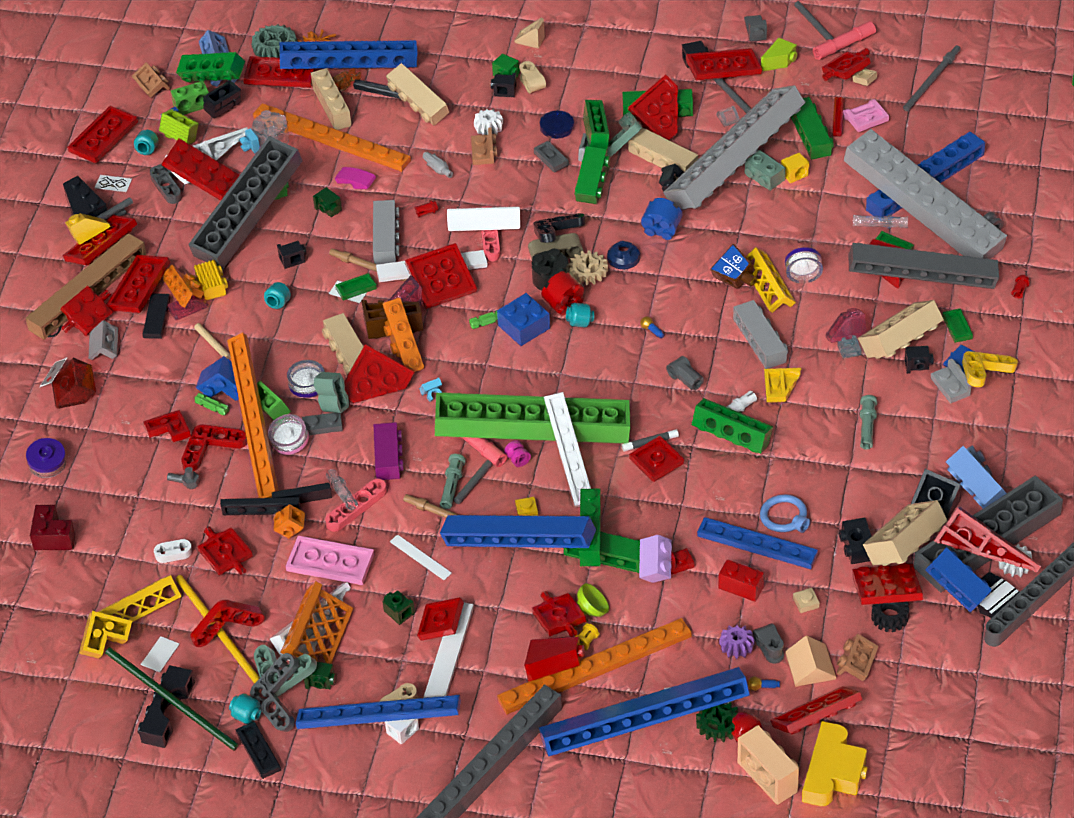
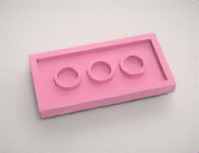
(330, 560)

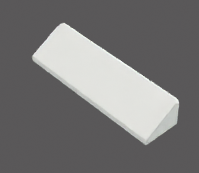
(483, 218)

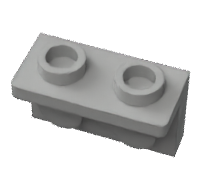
(952, 382)

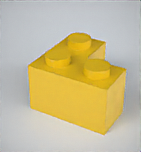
(102, 628)

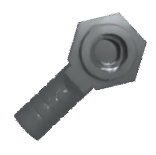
(189, 479)

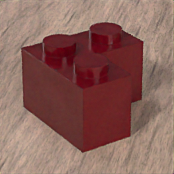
(50, 532)

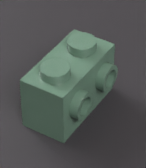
(764, 170)

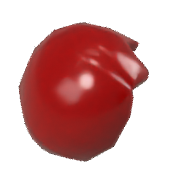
(743, 723)

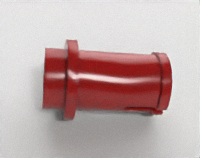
(426, 208)
(1022, 282)

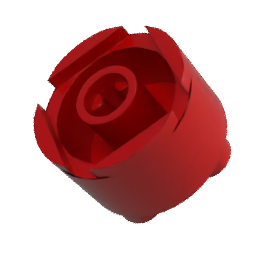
(562, 292)

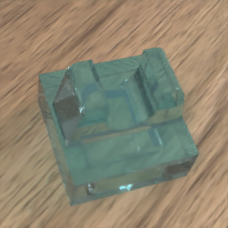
(849, 348)

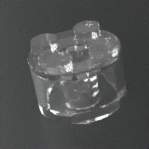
(271, 125)

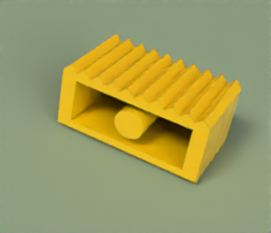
(210, 278)

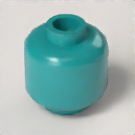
(146, 142)
(277, 295)
(579, 315)
(245, 708)

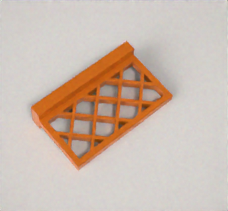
(304, 617)

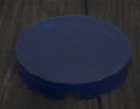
(556, 124)

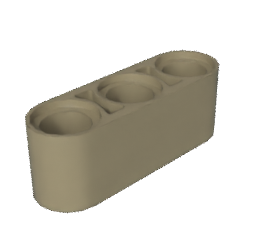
(567, 245)

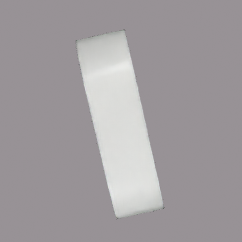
(173, 551)

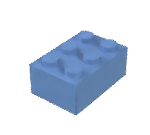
(974, 478)

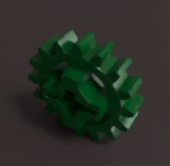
(717, 722)

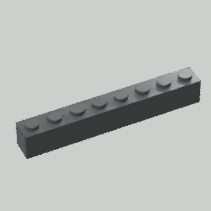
(923, 265)

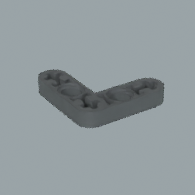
(165, 177)
(269, 690)

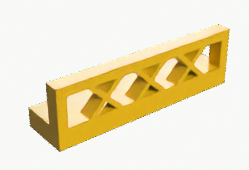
(771, 276)
(140, 595)

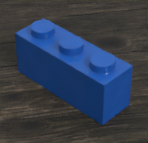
(958, 579)

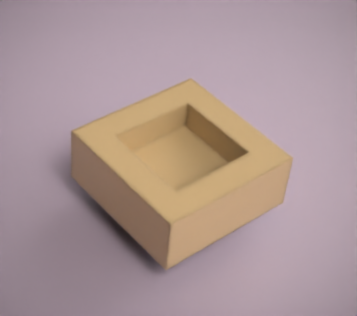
(865, 77)
(806, 600)

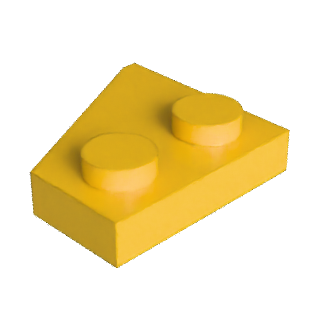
(780, 383)

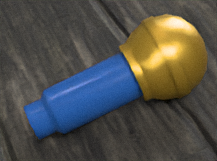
(647, 323)
(756, 683)

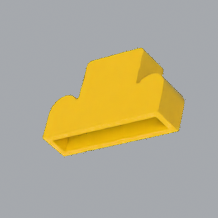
(833, 766)

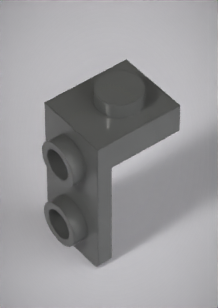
(756, 28)

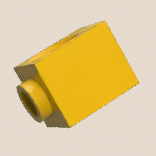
(795, 167)

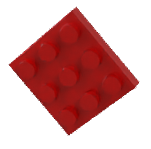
(441, 275)
(887, 584)

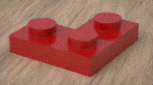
(171, 423)

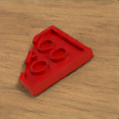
(658, 108)
(375, 376)

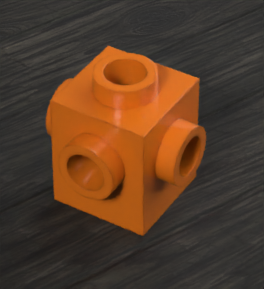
(289, 521)

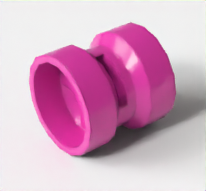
(517, 453)

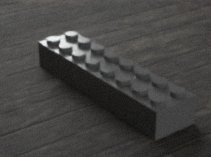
(245, 202)
(1010, 516)

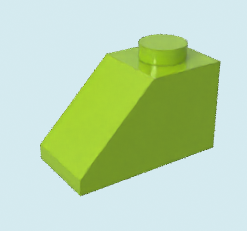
(779, 55)

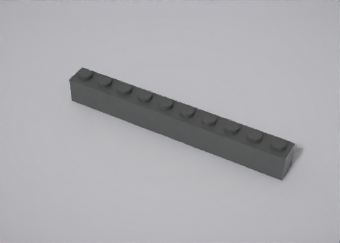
(495, 756)

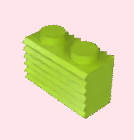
(178, 126)

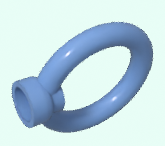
(799, 522)

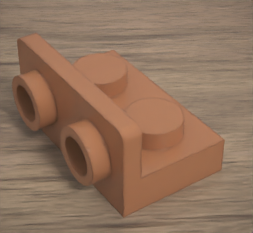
(149, 79)
(483, 149)
(857, 657)

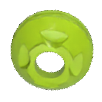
(592, 601)

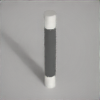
(639, 443)

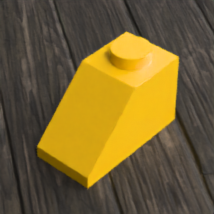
(85, 227)

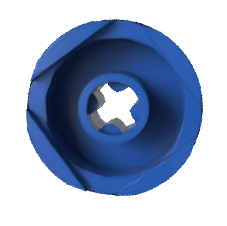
(661, 218)

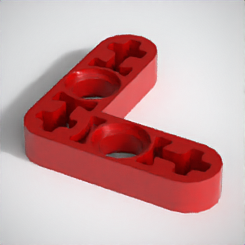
(237, 440)
(221, 613)

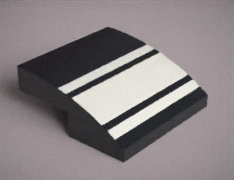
(1001, 594)

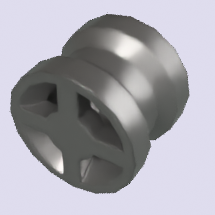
(992, 218)

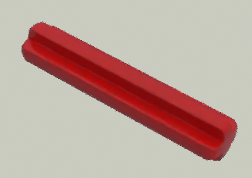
(838, 116)

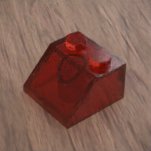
(73, 384)

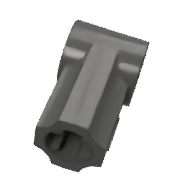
(682, 370)

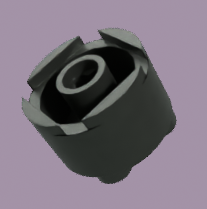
(546, 266)

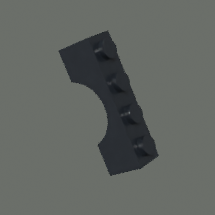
(156, 727)

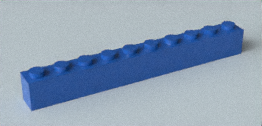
(644, 711)

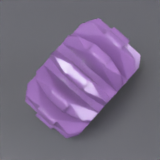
(736, 641)

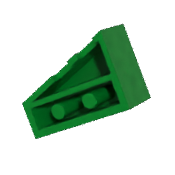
(592, 175)

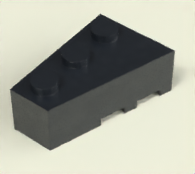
(82, 198)

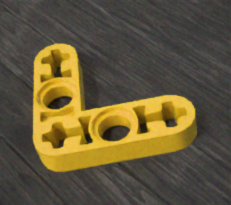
(976, 363)

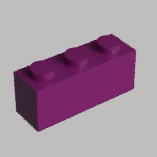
(387, 451)

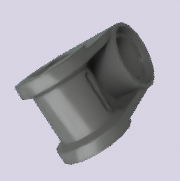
(769, 643)

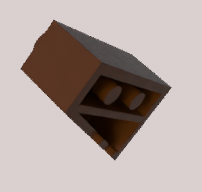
(375, 317)

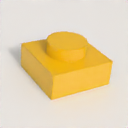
(526, 507)

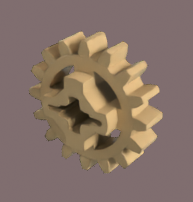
(588, 267)

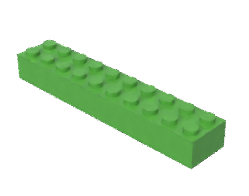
(528, 417)

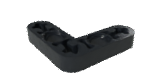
(546, 228)

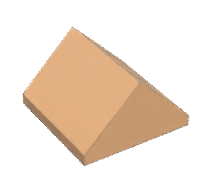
(809, 662)

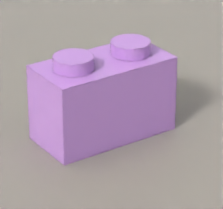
(655, 558)

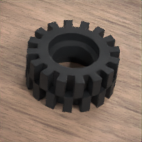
(890, 622)

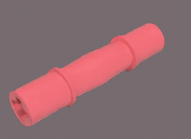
(844, 40)
(488, 450)

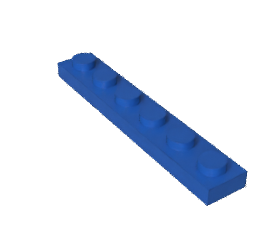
(757, 543)

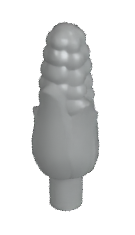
(437, 164)

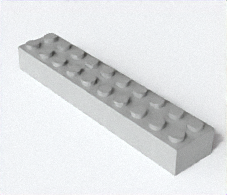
(734, 147)
(924, 197)

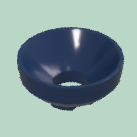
(623, 259)

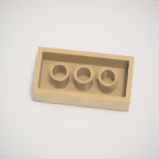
(901, 329)
(905, 533)

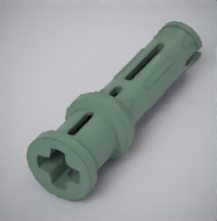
(868, 416)
(453, 474)

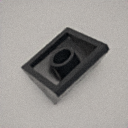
(940, 488)

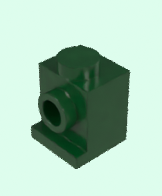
(327, 202)
(398, 607)
(322, 677)

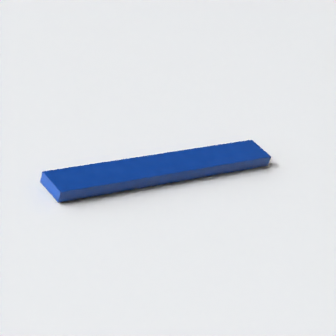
(378, 712)

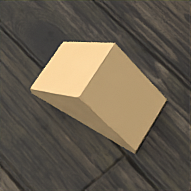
(532, 34)

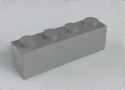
(384, 231)
(760, 334)

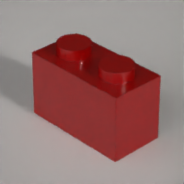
(741, 580)

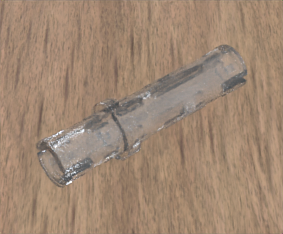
(880, 221)
(339, 486)

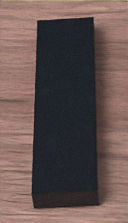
(257, 506)

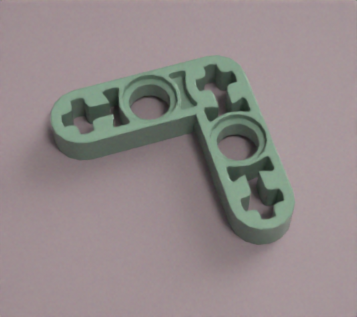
(630, 128)
(306, 667)

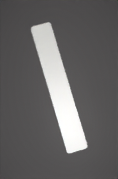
(420, 557)

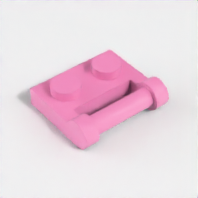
(866, 115)

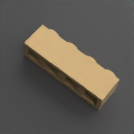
(417, 94)
(331, 99)
(660, 150)
(342, 340)

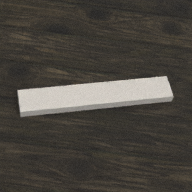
(399, 271)
(567, 445)
(448, 656)

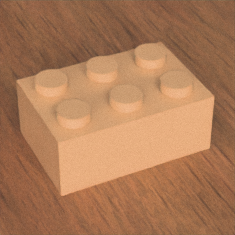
(768, 764)

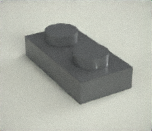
(551, 156)
(323, 423)

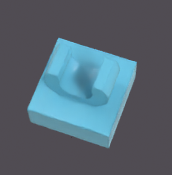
(250, 141)
(431, 387)

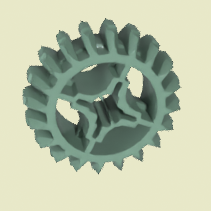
(266, 40)

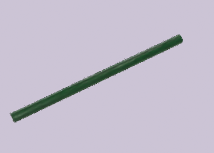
(172, 699)

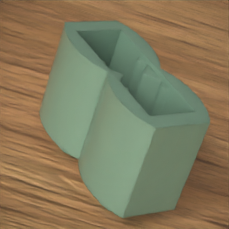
(331, 392)

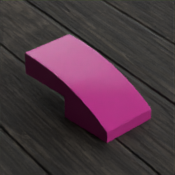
(358, 178)

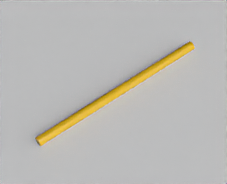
(221, 634)

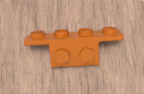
(182, 285)
(401, 335)

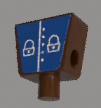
(734, 268)

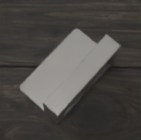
(103, 340)

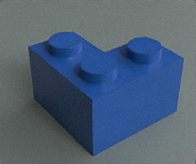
(218, 378)

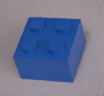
(523, 319)

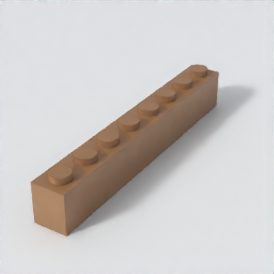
(97, 276)

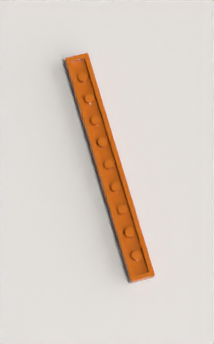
(340, 140)
(252, 416)
(598, 664)

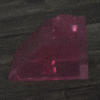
(846, 325)

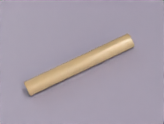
(212, 341)

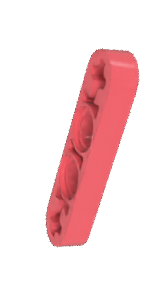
(489, 245)
(346, 518)

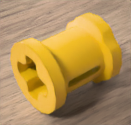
(590, 636)

